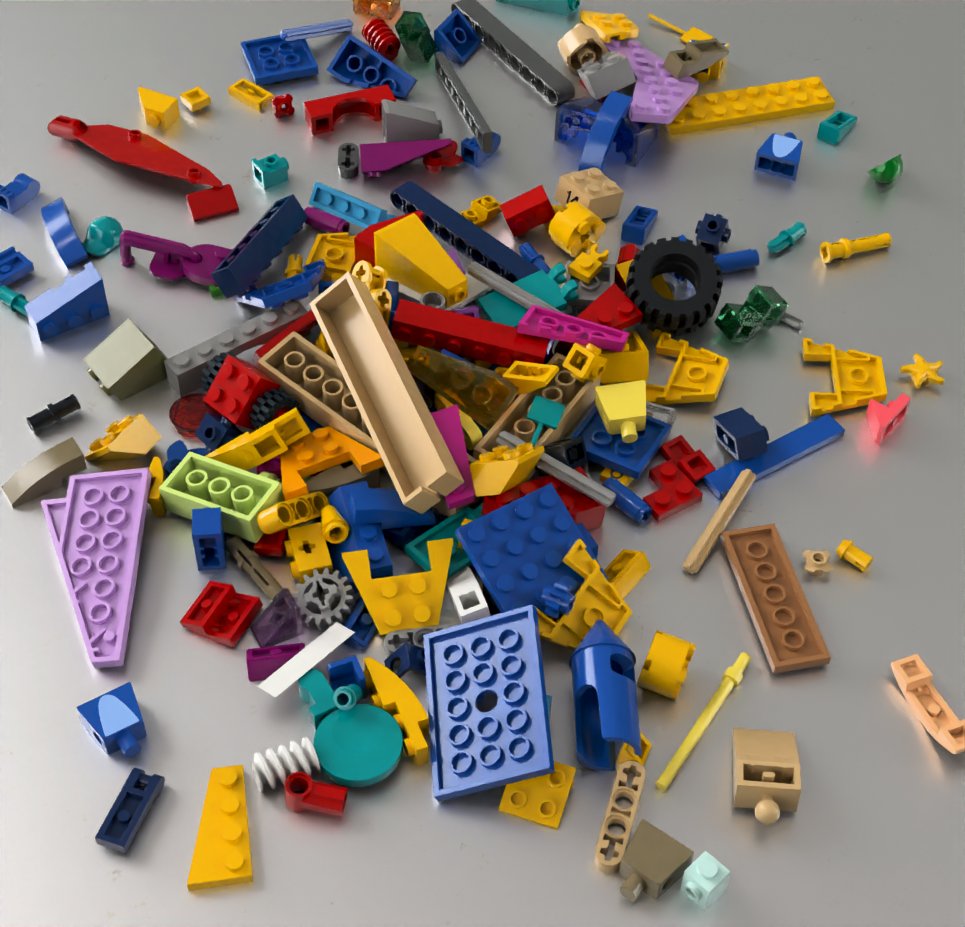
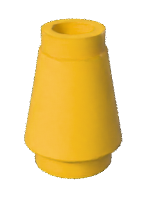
(333, 525)

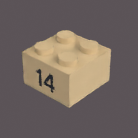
(592, 190)

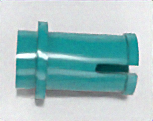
(347, 696)

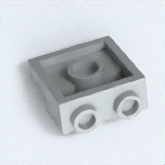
(599, 284)

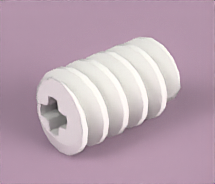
(284, 763)

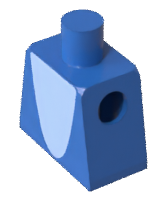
(779, 156)
(114, 721)

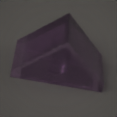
(278, 621)

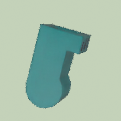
(318, 693)

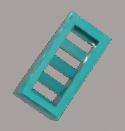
(836, 127)

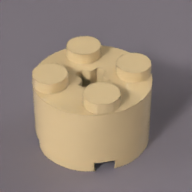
(581, 46)

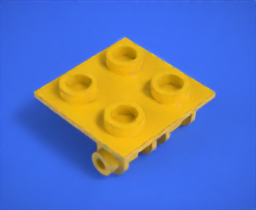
(541, 797)

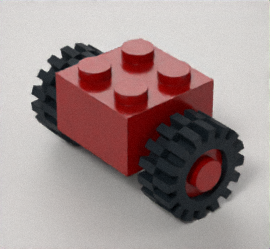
(244, 392)

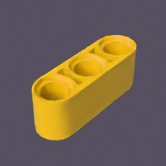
(292, 512)

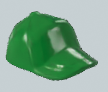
(888, 171)

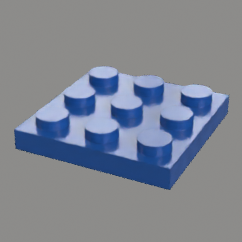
(276, 60)
(617, 455)

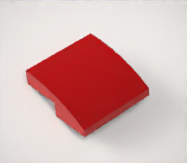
(221, 613)

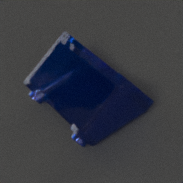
(579, 115)

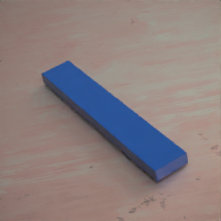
(779, 454)

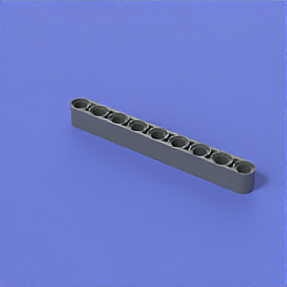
(516, 53)

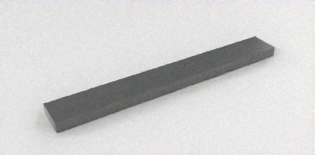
(463, 102)

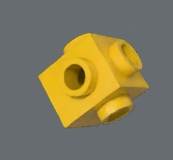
(585, 362)

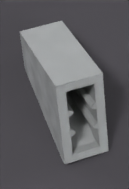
(408, 123)

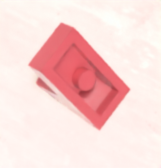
(884, 418)

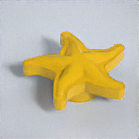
(923, 372)

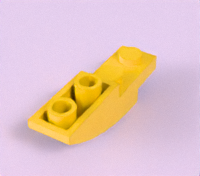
(264, 443)
(401, 703)

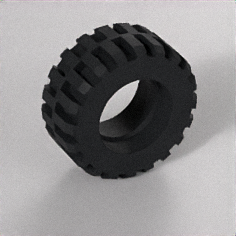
(678, 258)

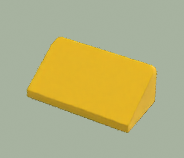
(627, 570)

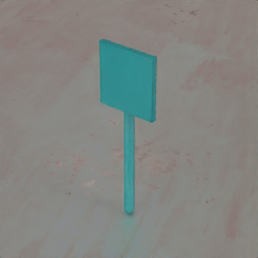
(544, 413)

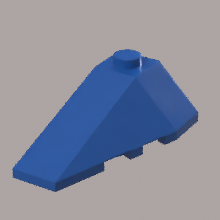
(365, 67)

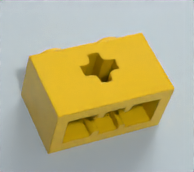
(308, 551)

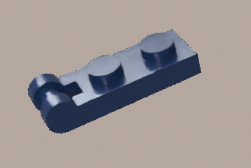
(129, 810)

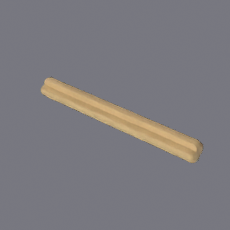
(719, 521)

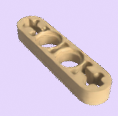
(619, 815)

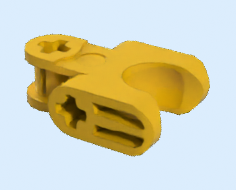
(376, 286)

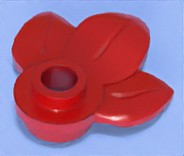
(443, 158)

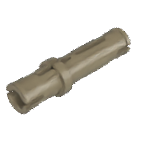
(238, 551)

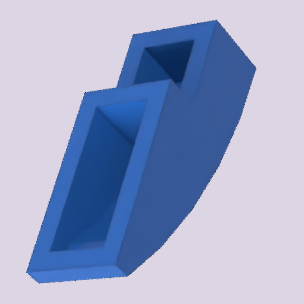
(386, 508)

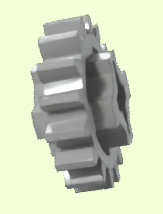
(335, 600)

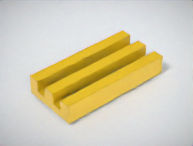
(250, 95)

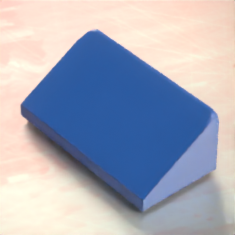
(361, 624)

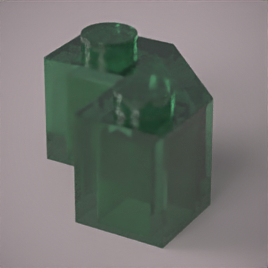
(415, 37)
(760, 310)

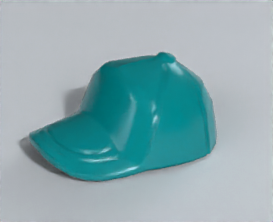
(102, 236)

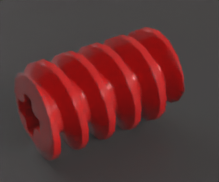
(381, 38)

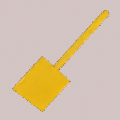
(693, 33)

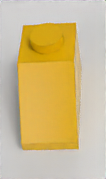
(158, 109)

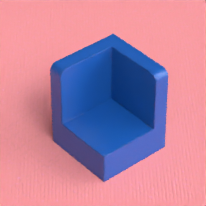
(347, 672)

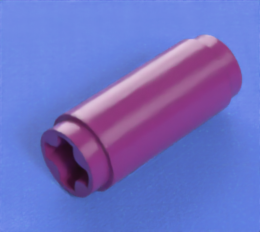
(325, 221)

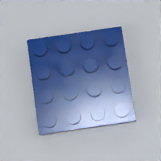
(523, 548)

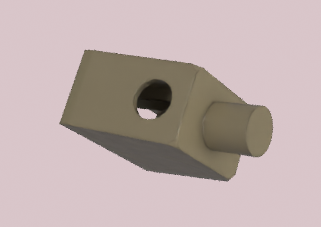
(652, 862)

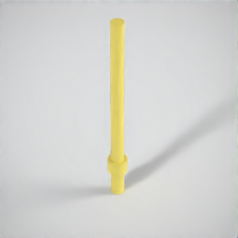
(730, 680)

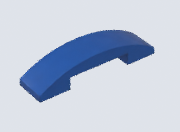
(604, 130)
(63, 233)

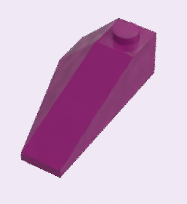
(384, 157)

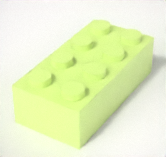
(208, 483)

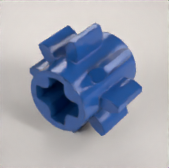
(557, 599)

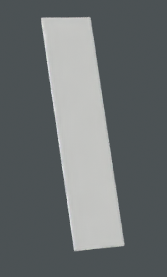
(305, 659)

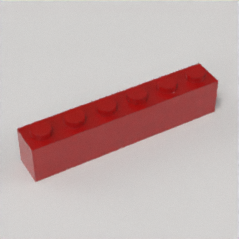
(465, 335)

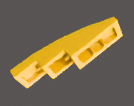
(528, 375)

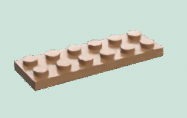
(775, 599)

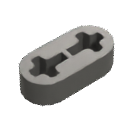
(344, 160)

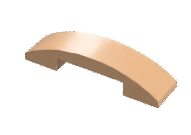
(928, 704)

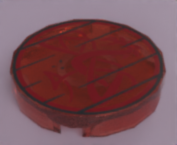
(188, 413)

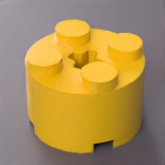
(576, 229)
(666, 664)

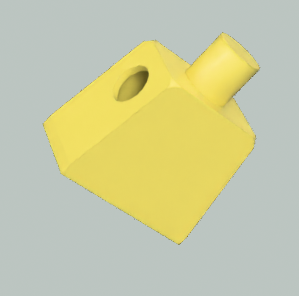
(622, 408)

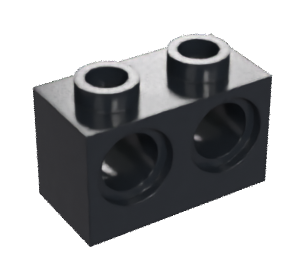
(568, 451)

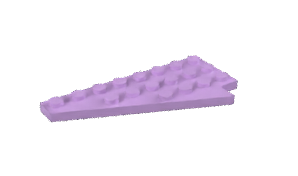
(99, 549)

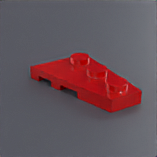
(612, 310)

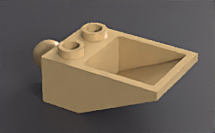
(766, 772)

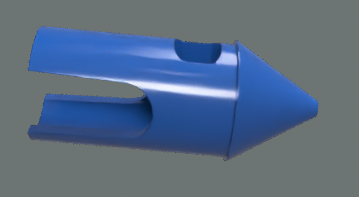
(604, 697)

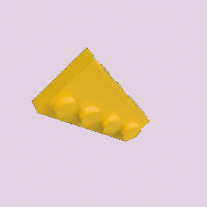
(223, 838)

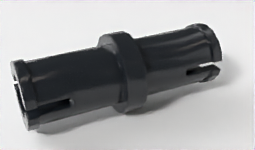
(53, 413)

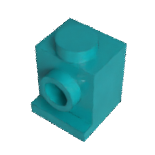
(270, 170)

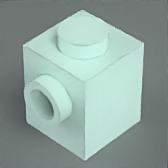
(705, 880)

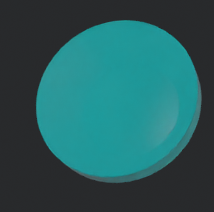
(358, 745)

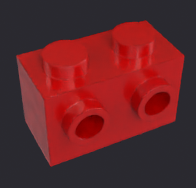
(527, 211)

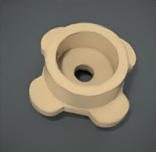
(817, 562)

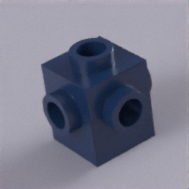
(713, 232)
(216, 431)

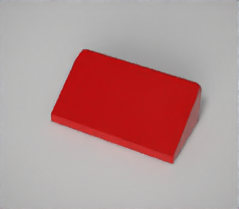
(211, 202)

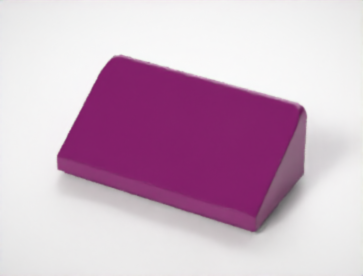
(266, 660)

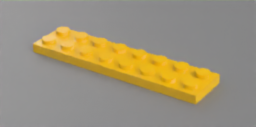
(752, 105)

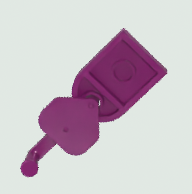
(174, 259)

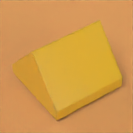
(627, 752)

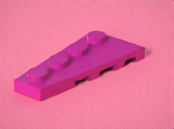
(567, 328)
(450, 427)

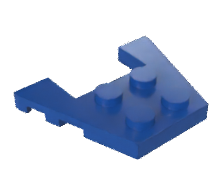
(284, 290)

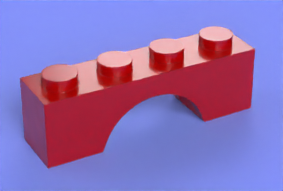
(324, 113)

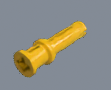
(845, 248)

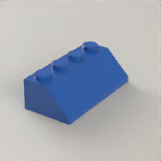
(360, 537)

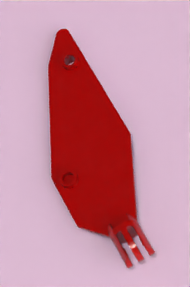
(133, 149)

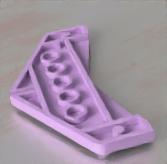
(657, 92)

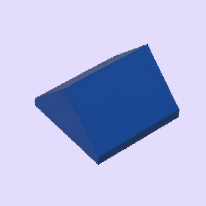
(456, 38)

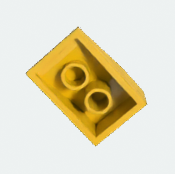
(628, 365)

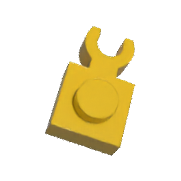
(588, 266)

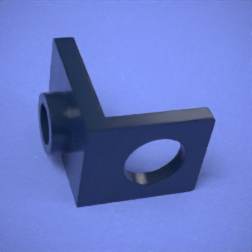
(411, 658)

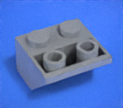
(606, 74)

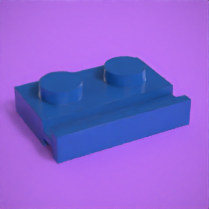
(13, 266)

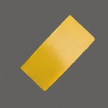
(482, 210)
(157, 480)

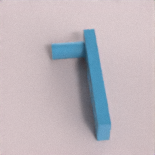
(347, 206)

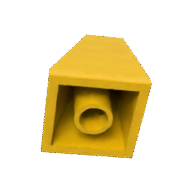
(418, 260)

